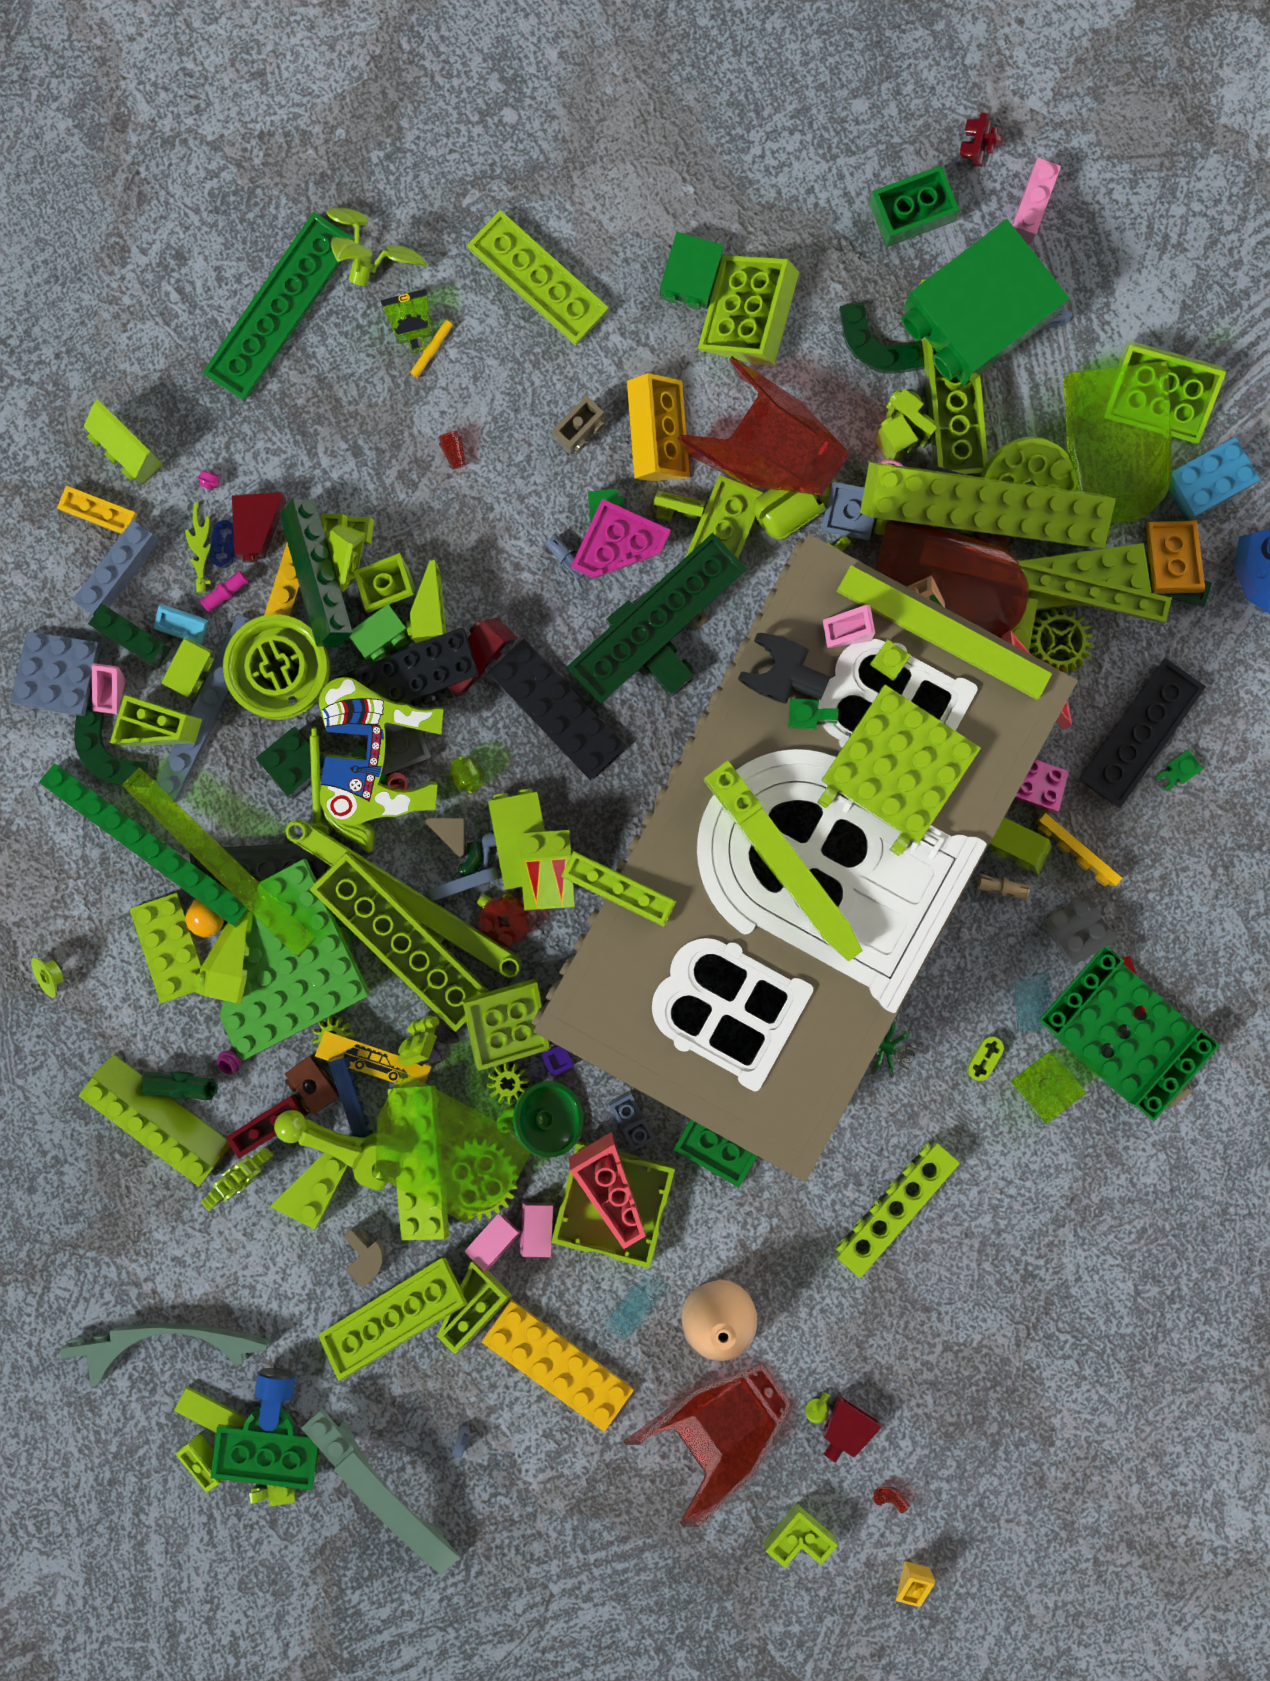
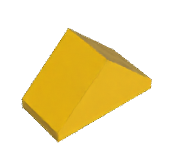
(914, 1584)

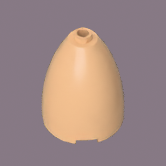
(719, 1320)

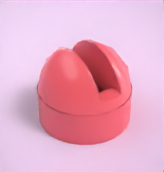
(397, 784)

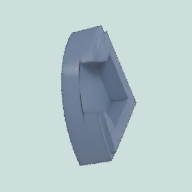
(461, 1441)

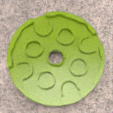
(1033, 461)

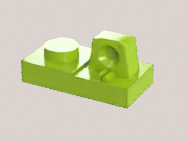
(669, 502)

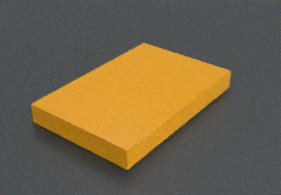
(1175, 557)

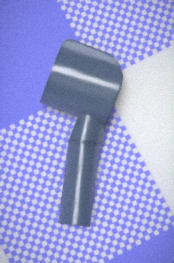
(488, 841)

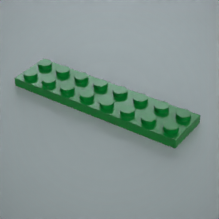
(276, 309)

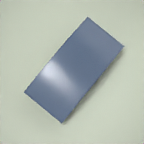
(631, 1121)

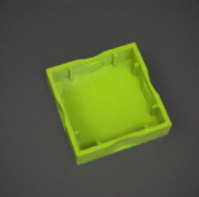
(583, 1228)

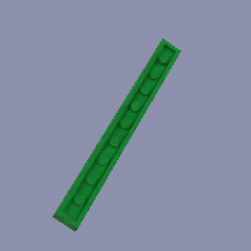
(144, 845)

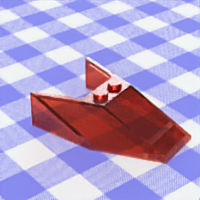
(774, 444)
(726, 1431)

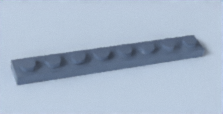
(207, 707)

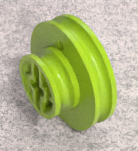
(250, 665)

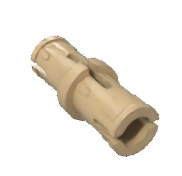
(1003, 887)

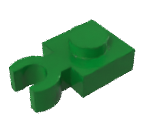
(1181, 769)

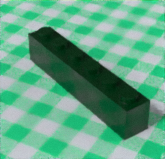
(315, 573)

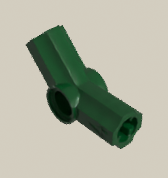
(179, 1085)

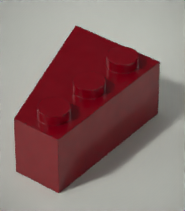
(486, 643)

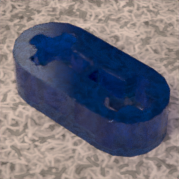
(217, 543)

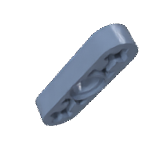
(463, 884)

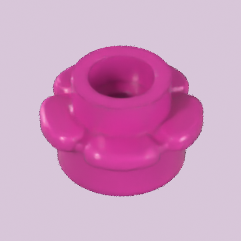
(208, 480)

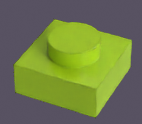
(890, 659)

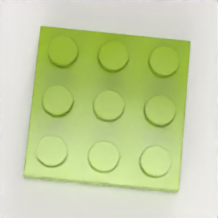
(502, 1024)

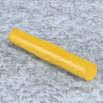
(431, 348)

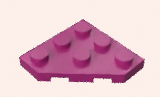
(618, 541)

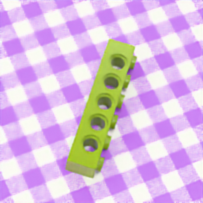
(861, 1261)

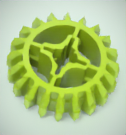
(1050, 635)

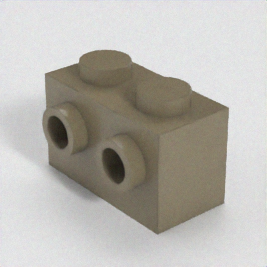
(579, 425)

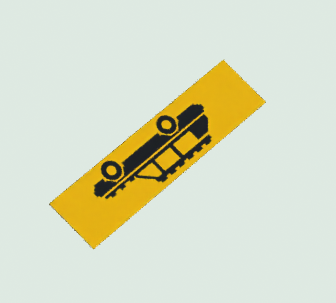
(368, 1058)

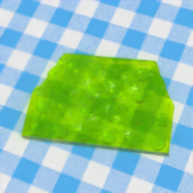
(445, 1150)

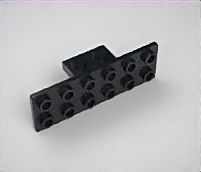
(420, 671)

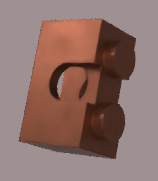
(326, 1089)

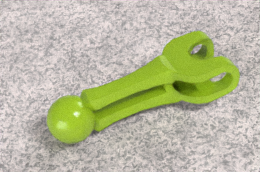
(354, 1151)

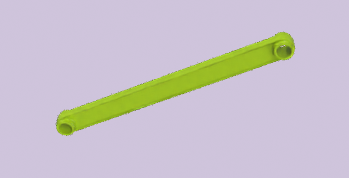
(419, 906)

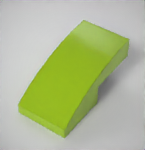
(362, 524)

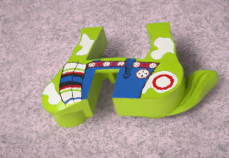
(351, 784)

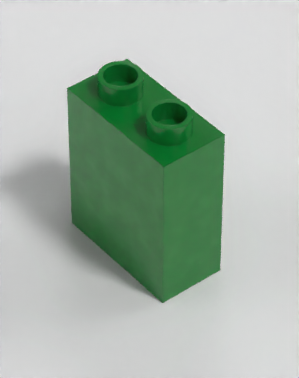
(983, 304)

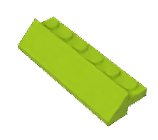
(155, 1121)

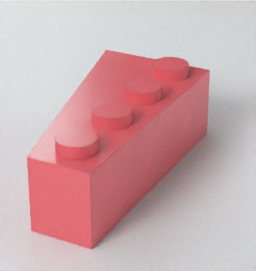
(606, 1184)

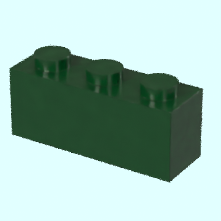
(129, 636)

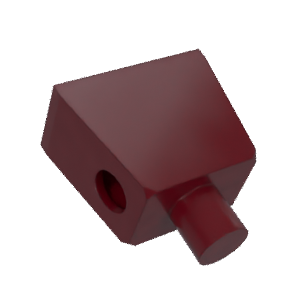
(848, 1429)

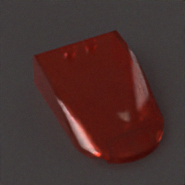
(972, 575)

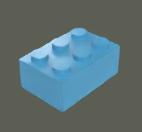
(1212, 479)

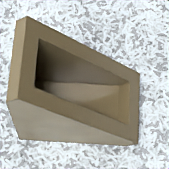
(451, 831)

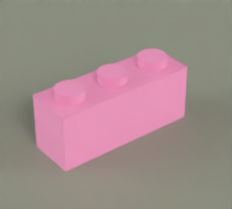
(1035, 199)

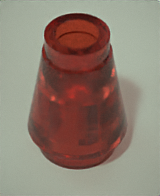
(452, 447)

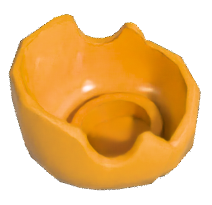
(202, 920)

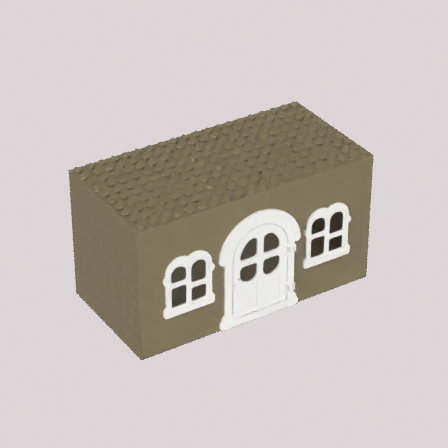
(836, 1012)

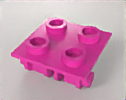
(1043, 786)

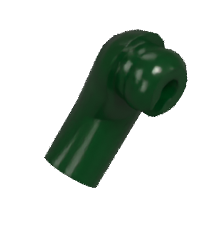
(474, 860)

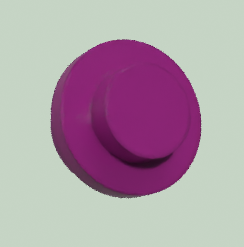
(228, 1062)

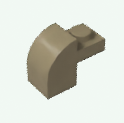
(371, 1256)

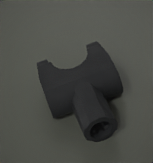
(787, 671)

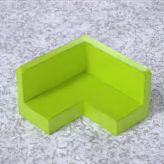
(797, 1532)

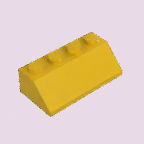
(655, 424)

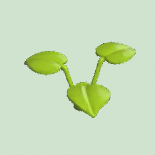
(348, 249)

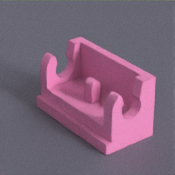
(536, 1229)
(492, 1242)

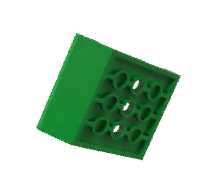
(1155, 1056)

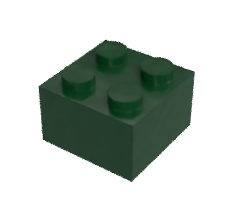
(290, 762)

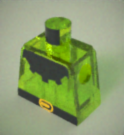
(410, 318)

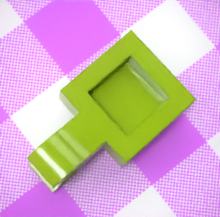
(275, 1494)

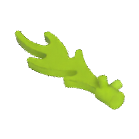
(197, 545)

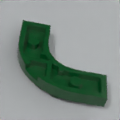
(872, 353)
(94, 754)

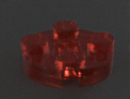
(493, 928)

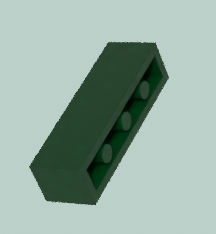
(665, 666)

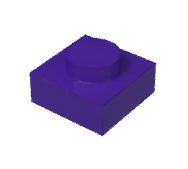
(557, 1060)

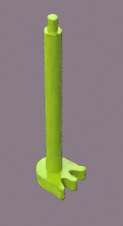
(317, 820)

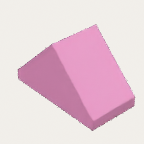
(849, 627)
(107, 688)

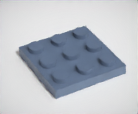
(55, 673)

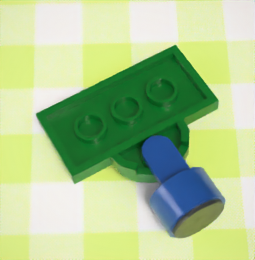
(267, 1446)

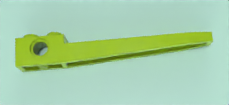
(782, 860)

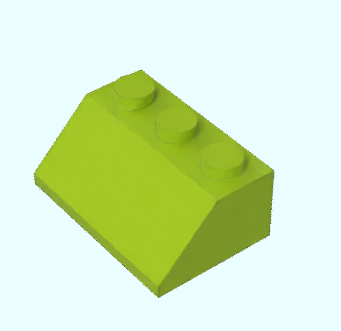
(120, 444)

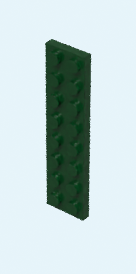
(656, 618)

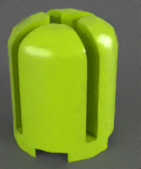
(785, 512)

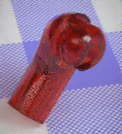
(890, 1495)

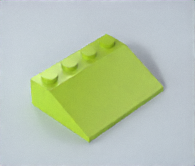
(749, 308)
(1191, 387)

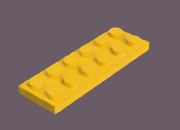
(557, 1365)

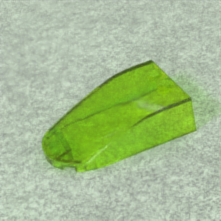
(1121, 435)

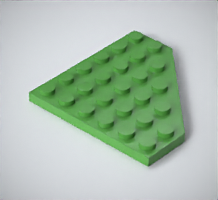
(286, 990)

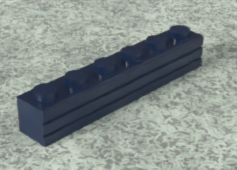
(349, 1096)

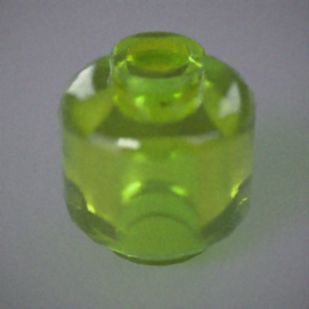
(466, 774)

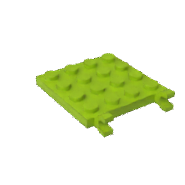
(899, 766)

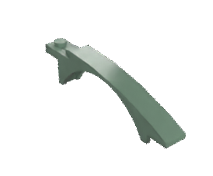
(104, 1350)
(353, 1468)

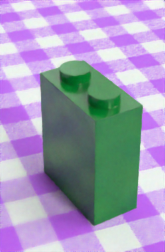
(691, 271)

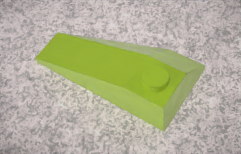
(222, 970)

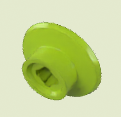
(47, 975)

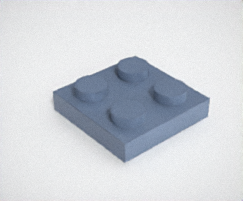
(844, 514)

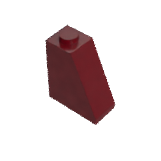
(255, 523)

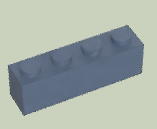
(117, 568)

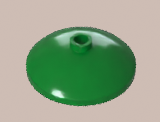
(560, 1115)

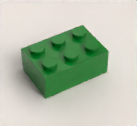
(913, 206)

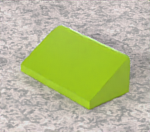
(198, 1458)

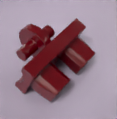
(983, 138)

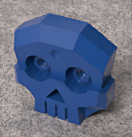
(1253, 567)

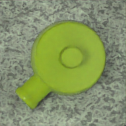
(817, 1409)

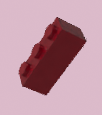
(262, 1127)

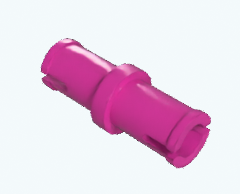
(224, 591)

